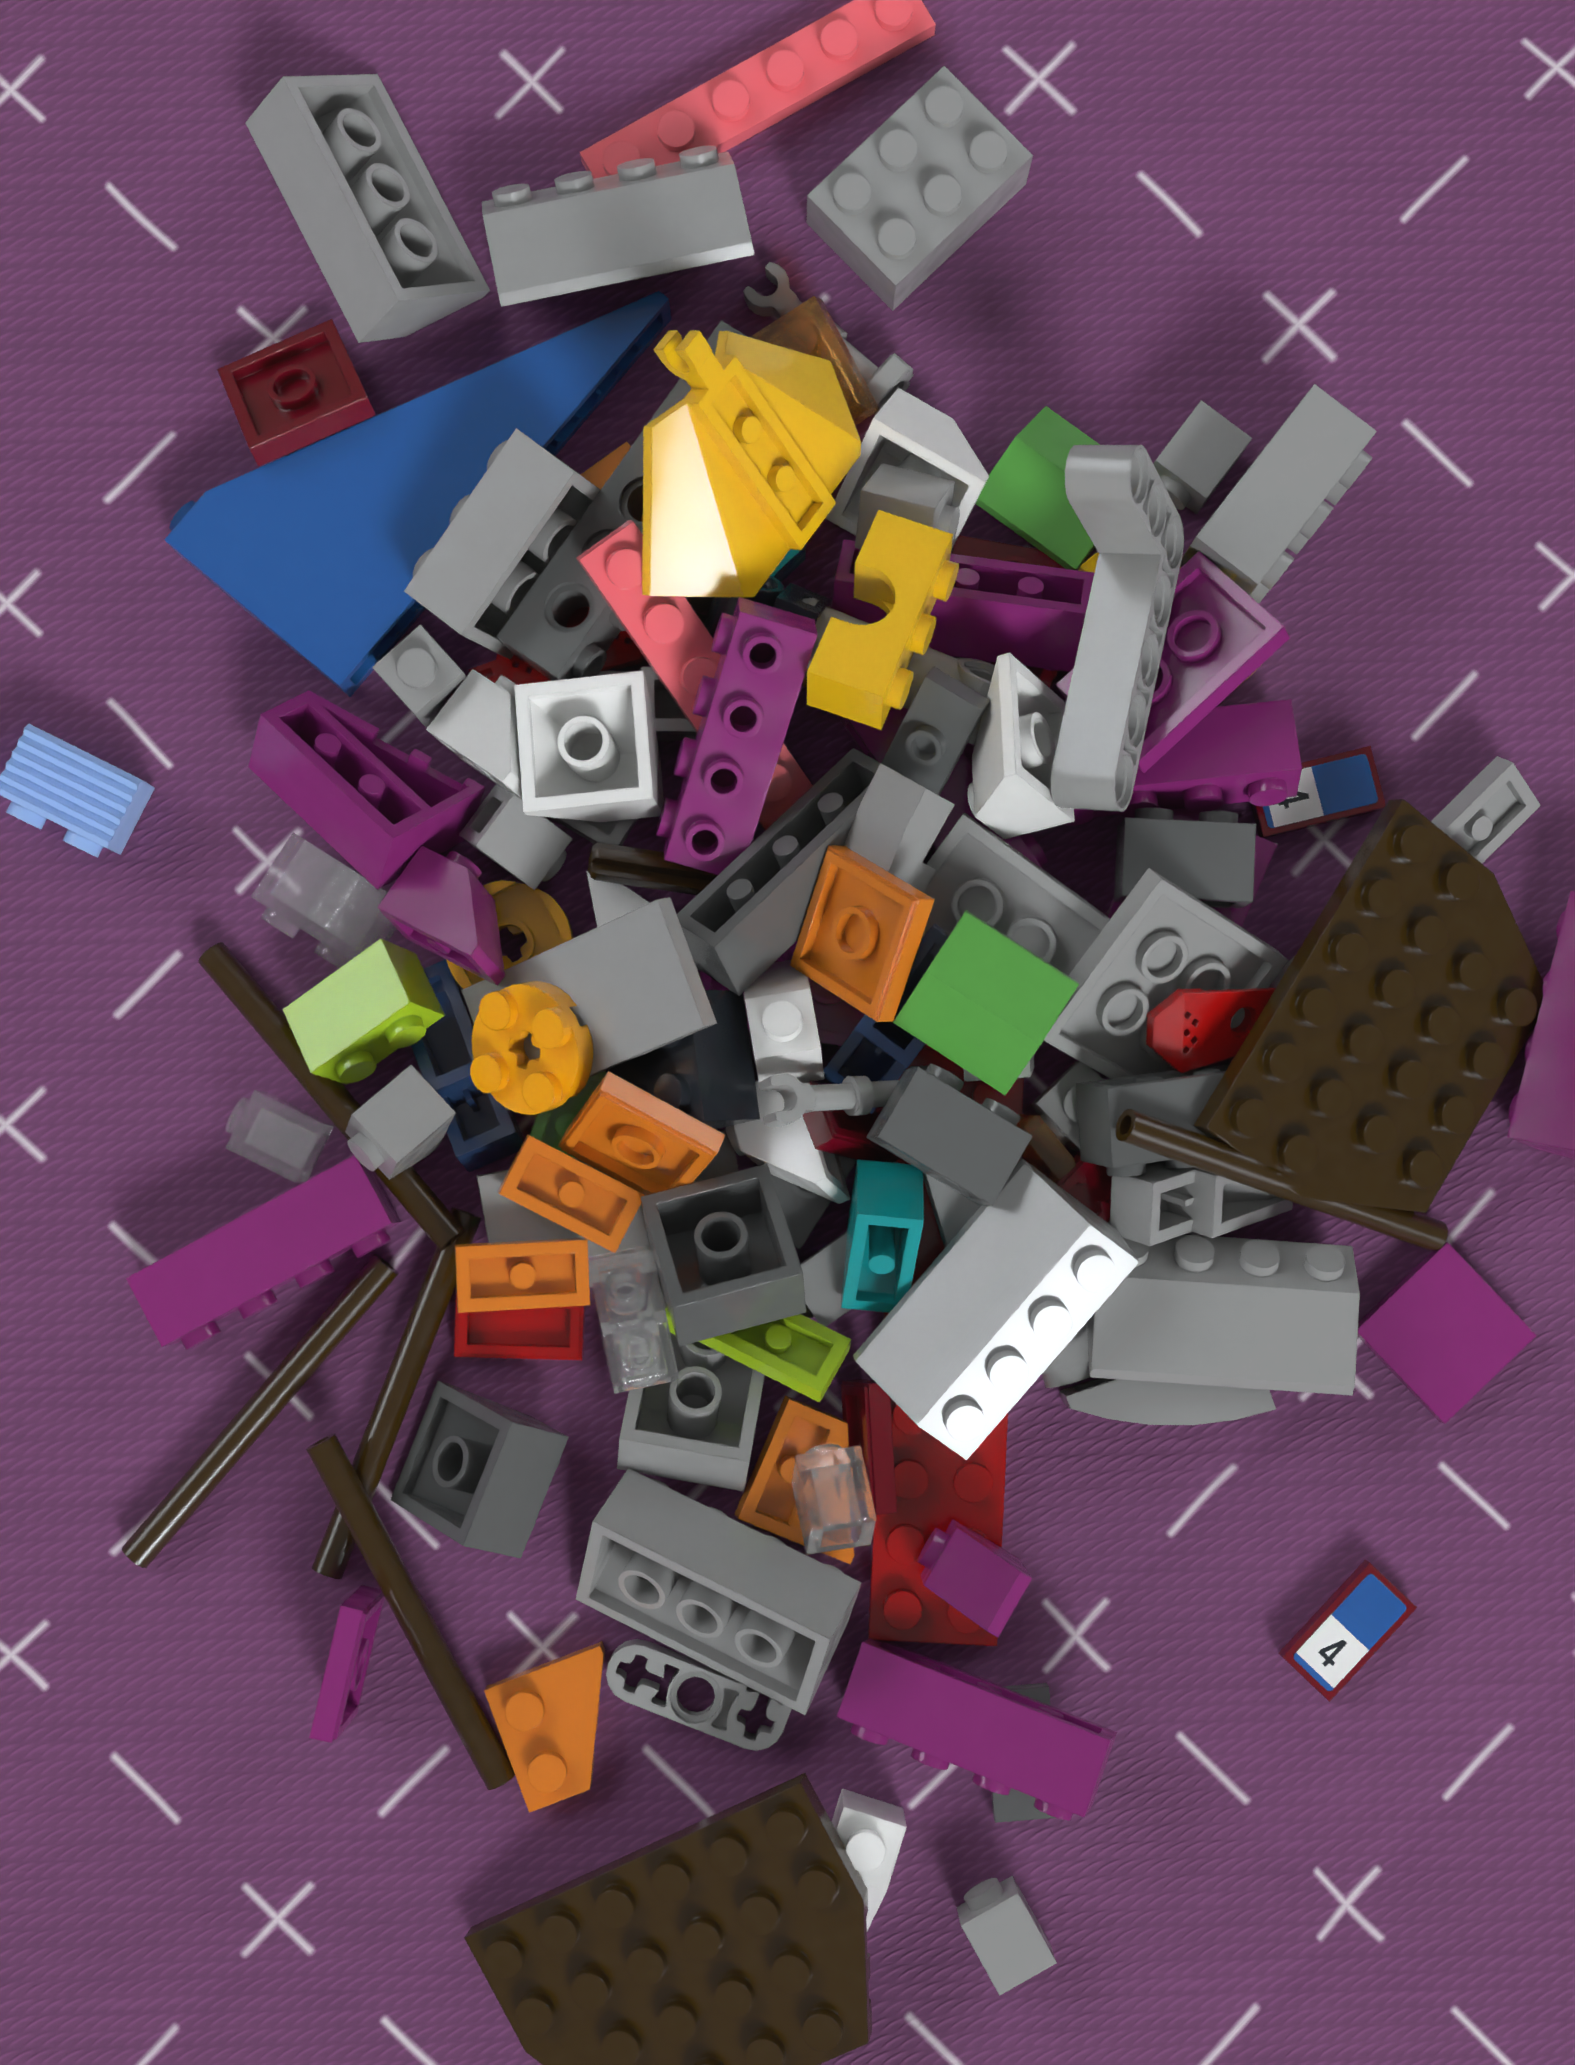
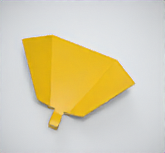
(739, 464)

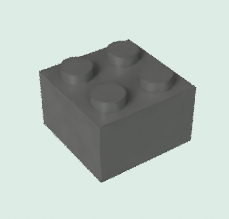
(724, 1254)

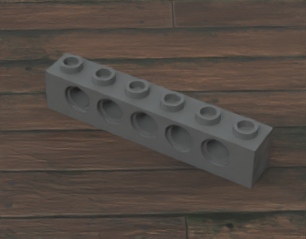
(538, 626)

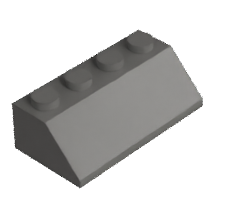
(365, 203)
(616, 225)
(995, 1309)
(1232, 1316)
(716, 1589)

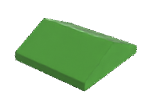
(1030, 492)
(986, 1003)

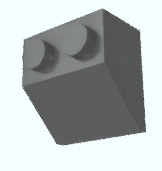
(479, 1470)

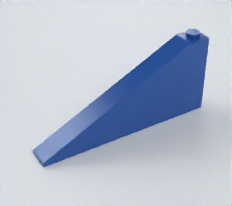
(336, 528)

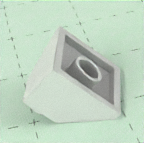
(917, 439)
(589, 748)
(1017, 754)

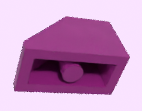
(447, 912)
(973, 1575)

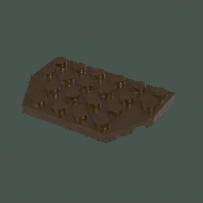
(1385, 1026)
(695, 1948)

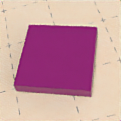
(1444, 1332)
(347, 1663)

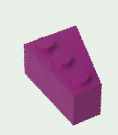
(358, 789)

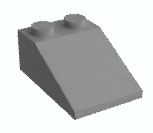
(695, 1425)

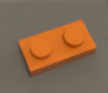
(571, 1193)
(522, 1275)

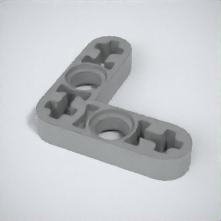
(718, 1719)

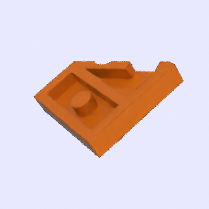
(769, 1492)
(551, 1724)

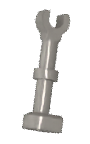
(881, 381)
(854, 1096)

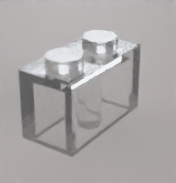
(324, 899)

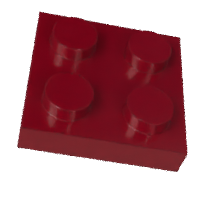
(295, 392)

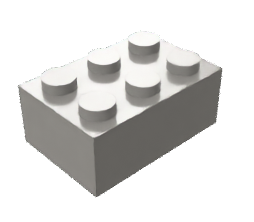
(918, 188)
(1284, 493)
(500, 540)

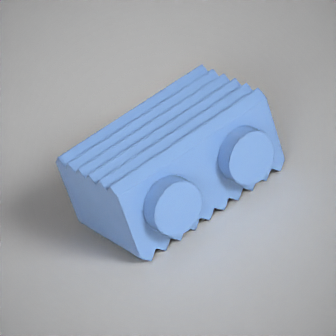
(74, 790)

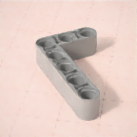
(1124, 624)

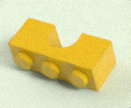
(864, 667)

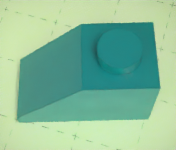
(882, 1235)

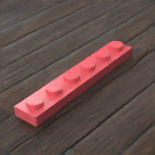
(769, 84)
(674, 645)

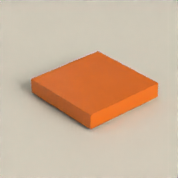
(861, 933)
(640, 1138)

